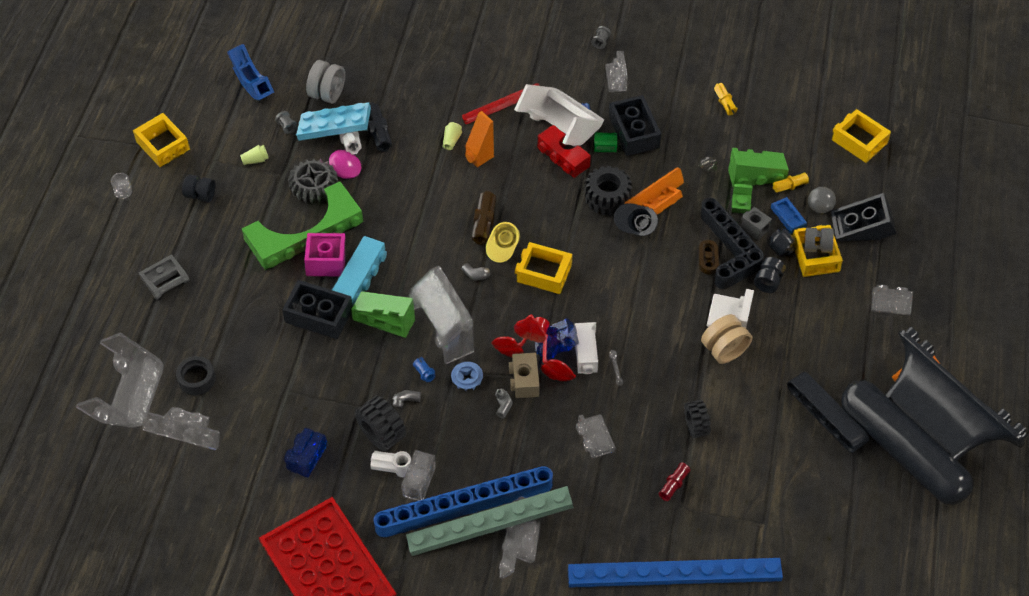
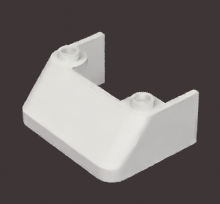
(559, 110)

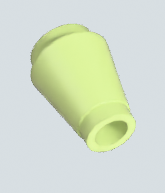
(451, 135)
(255, 155)

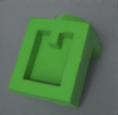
(741, 198)

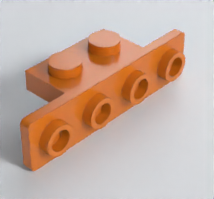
(660, 193)

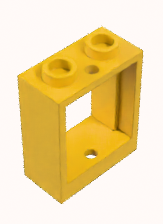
(152, 129)
(853, 145)
(816, 266)
(540, 280)

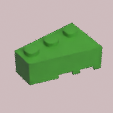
(756, 168)
(385, 312)

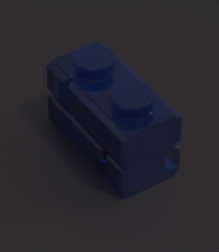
(561, 337)
(305, 452)

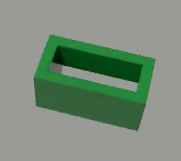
(605, 142)

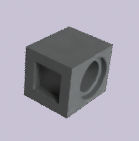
(755, 223)

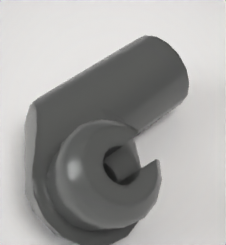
(505, 402)

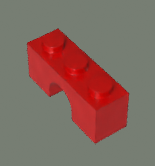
(572, 161)

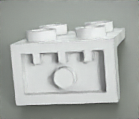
(726, 305)

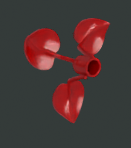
(535, 330)

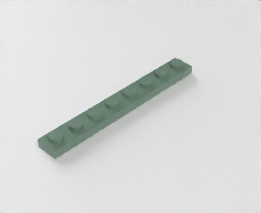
(489, 521)

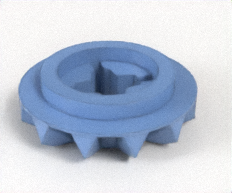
(464, 369)

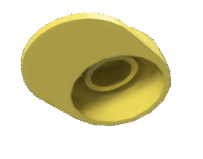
(502, 242)

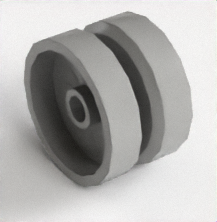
(325, 81)

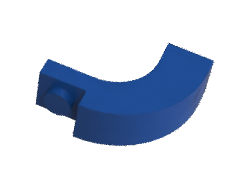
(254, 83)

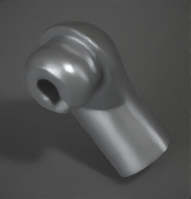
(476, 273)
(406, 395)

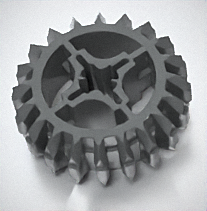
(303, 177)

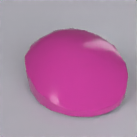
(345, 164)

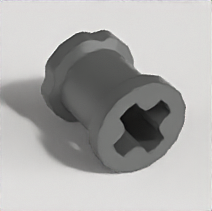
(602, 35)
(286, 122)

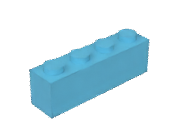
(361, 268)

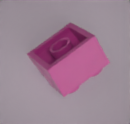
(325, 254)

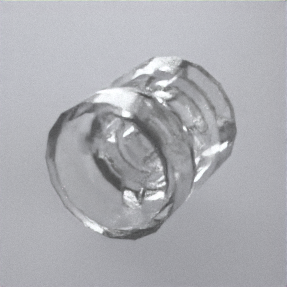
(121, 185)

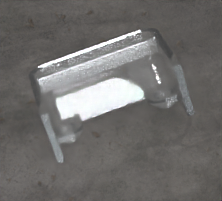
(446, 314)
(136, 388)

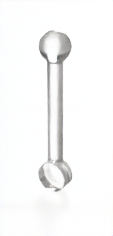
(613, 354)

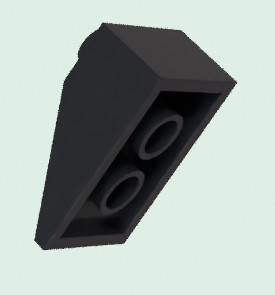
(864, 220)

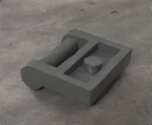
(161, 272)

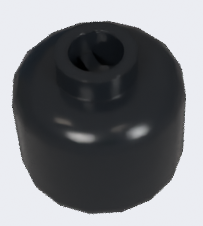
(782, 242)

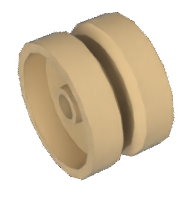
(726, 338)

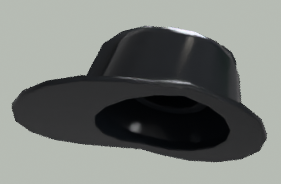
(636, 219)

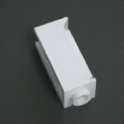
(586, 349)

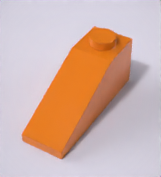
(481, 141)

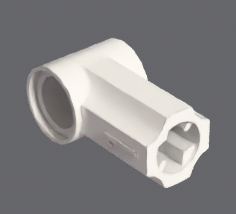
(351, 142)
(391, 462)

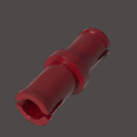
(674, 481)

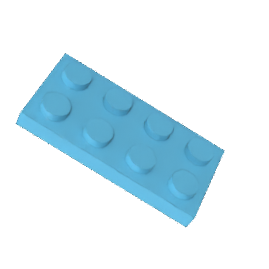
(333, 121)

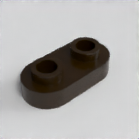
(708, 258)

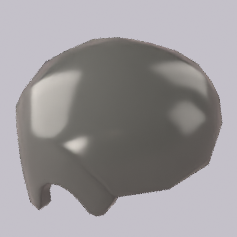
(821, 200)

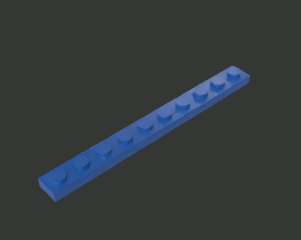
(674, 572)

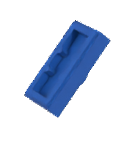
(788, 215)

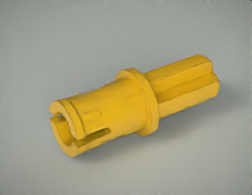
(725, 99)
(790, 182)

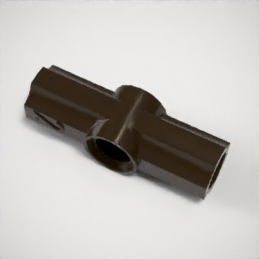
(484, 217)

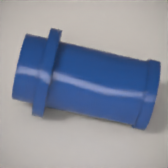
(427, 373)

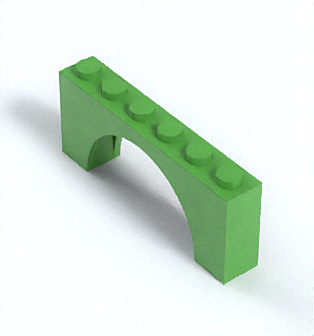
(275, 248)

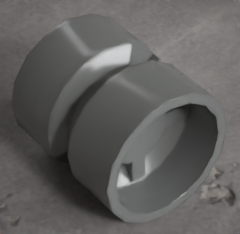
(825, 242)

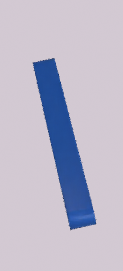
(456, 508)

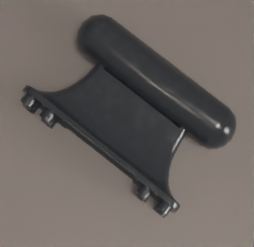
(929, 421)

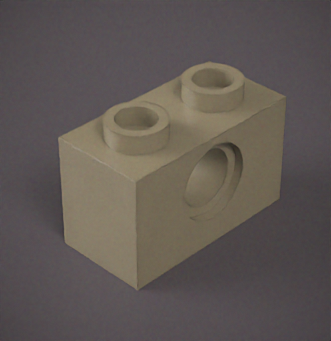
(527, 385)

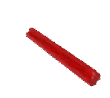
(493, 106)

